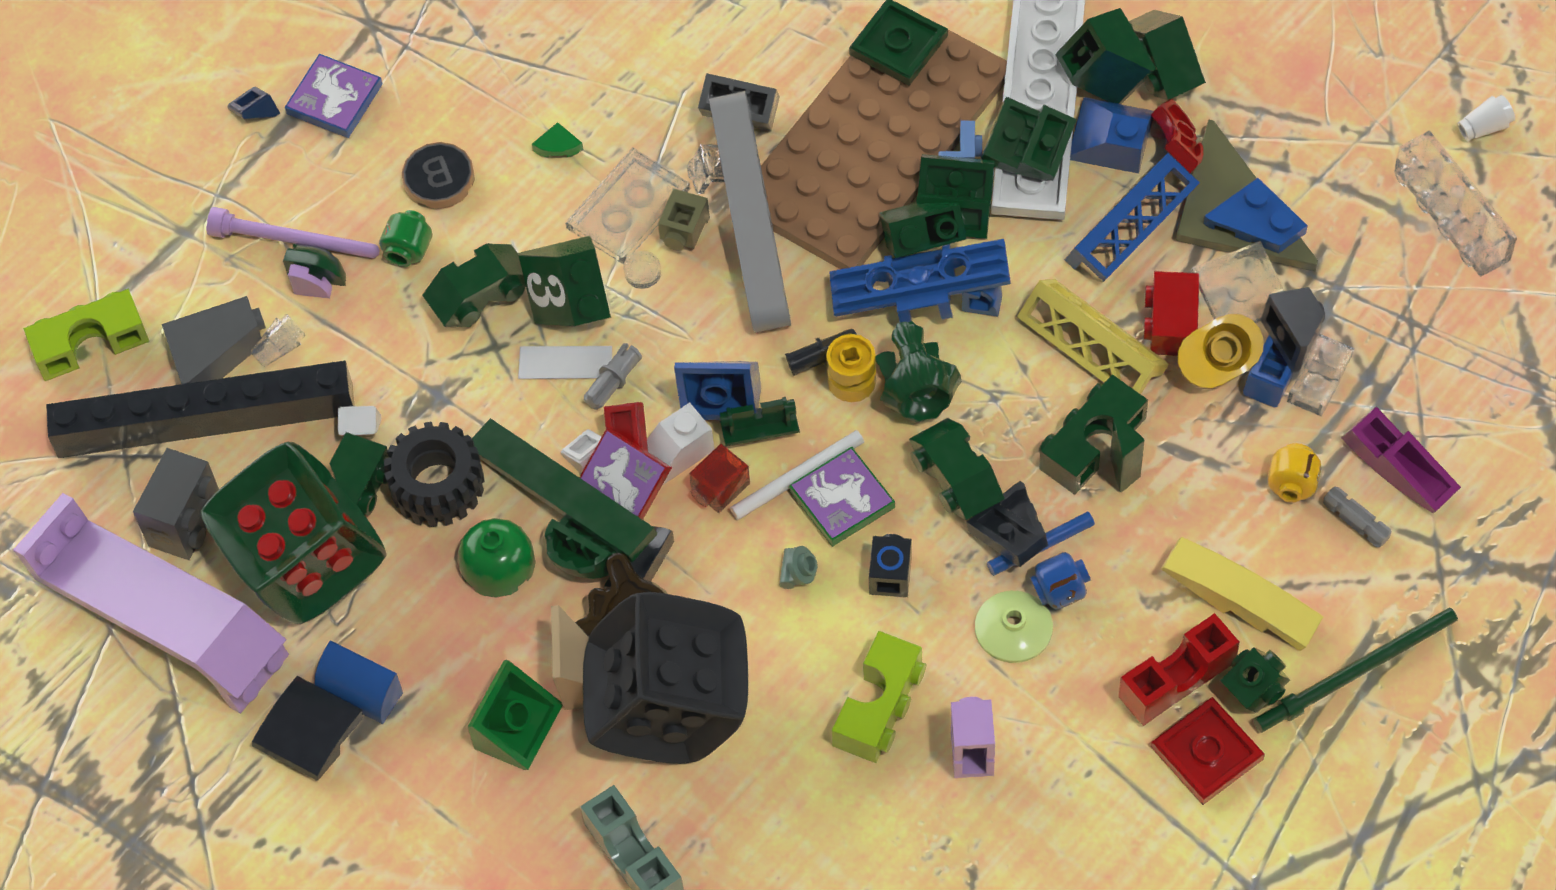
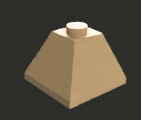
(567, 658)

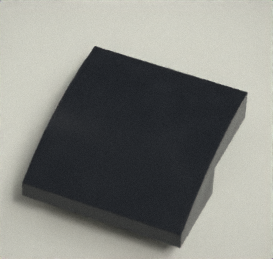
(307, 728)

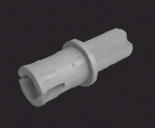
(612, 376)

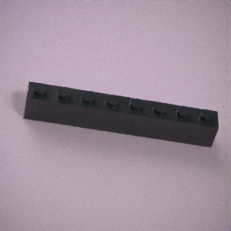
(199, 409)

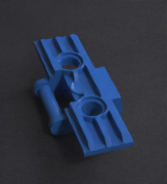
(920, 279)

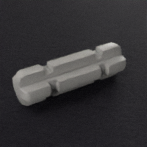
(1357, 516)

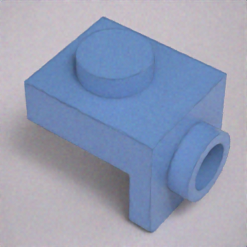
(969, 142)

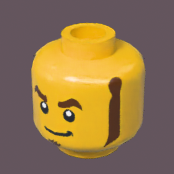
(1294, 471)

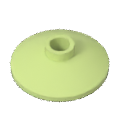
(1013, 641)

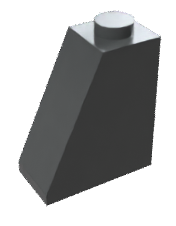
(213, 340)

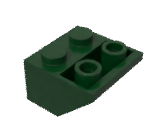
(1106, 57)

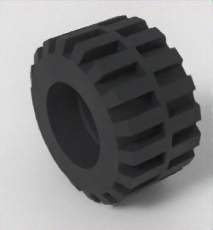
(428, 448)

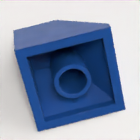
(1111, 135)
(718, 385)

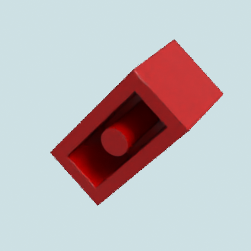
(1174, 310)

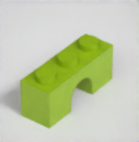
(58, 337)
(867, 726)

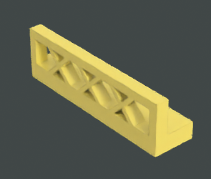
(1096, 325)

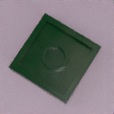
(898, 41)

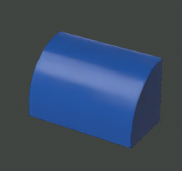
(358, 681)

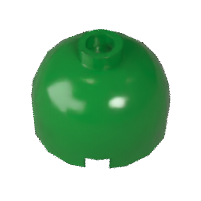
(496, 557)

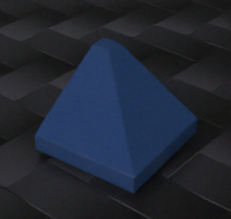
(254, 104)

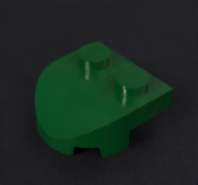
(576, 550)

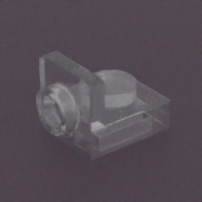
(705, 167)

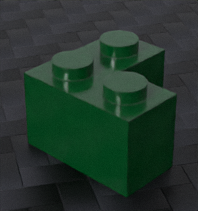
(1171, 52)

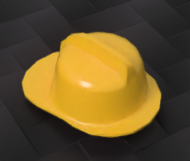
(1220, 350)

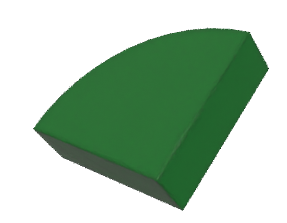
(557, 142)

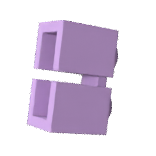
(972, 737)

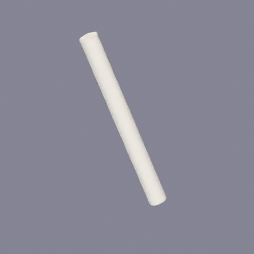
(782, 483)

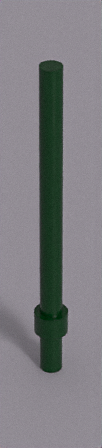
(1294, 705)

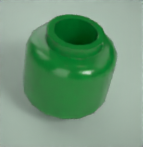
(405, 238)

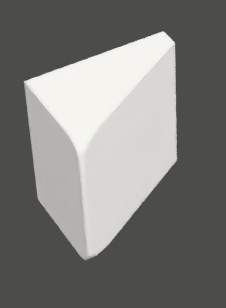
(358, 420)
(581, 449)

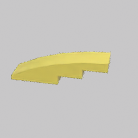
(1243, 592)

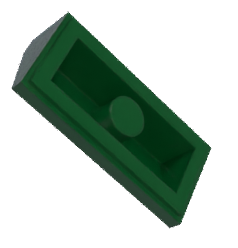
(1126, 453)

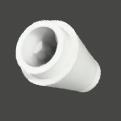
(1487, 118)

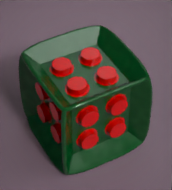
(293, 533)

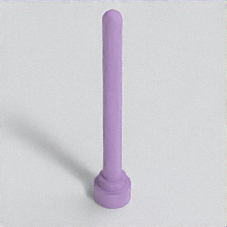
(223, 223)

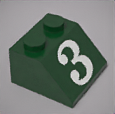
(565, 283)

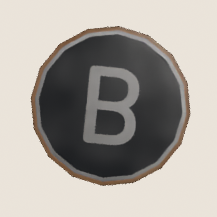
(438, 175)

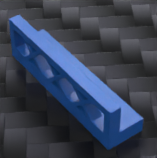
(1121, 212)

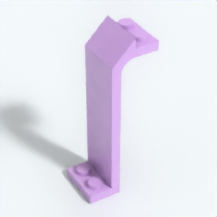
(154, 601)

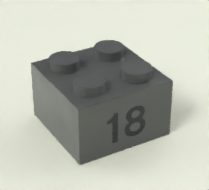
(173, 504)

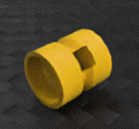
(851, 368)

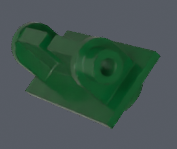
(772, 420)

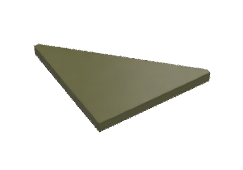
(1220, 177)

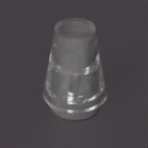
(278, 340)

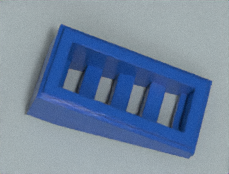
(1263, 385)

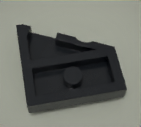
(1011, 526)

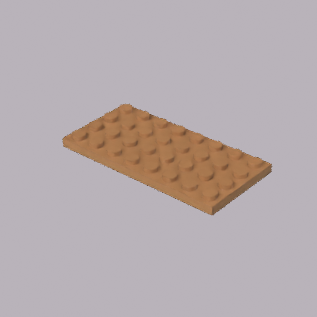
(864, 147)

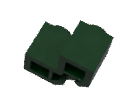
(464, 291)
(964, 477)

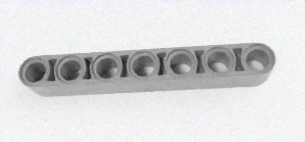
(750, 212)

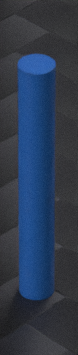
(1053, 536)

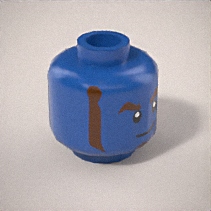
(1060, 580)

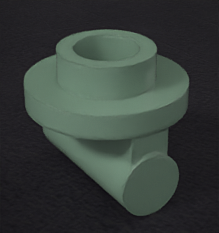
(798, 567)

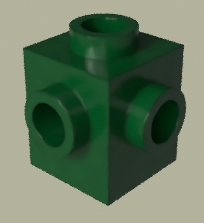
(1256, 678)

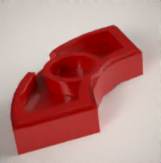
(1179, 134)

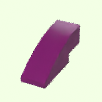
(1401, 460)

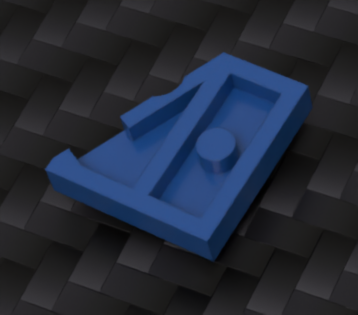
(1258, 216)

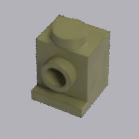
(683, 220)

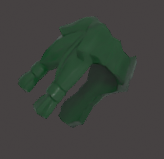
(920, 382)

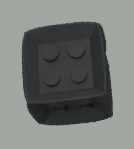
(665, 678)

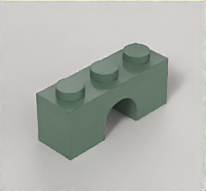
(624, 843)

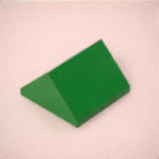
(513, 717)

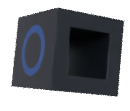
(890, 565)

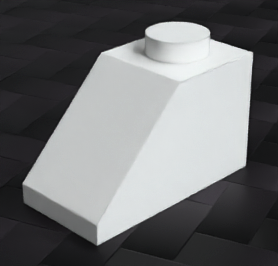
(681, 440)

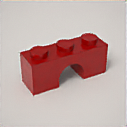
(1199, 658)

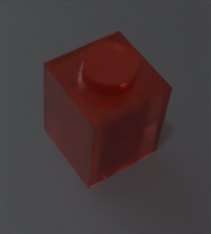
(719, 479)

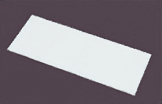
(562, 361)

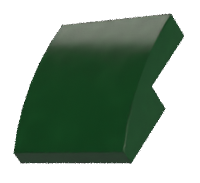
(1028, 139)
(961, 182)

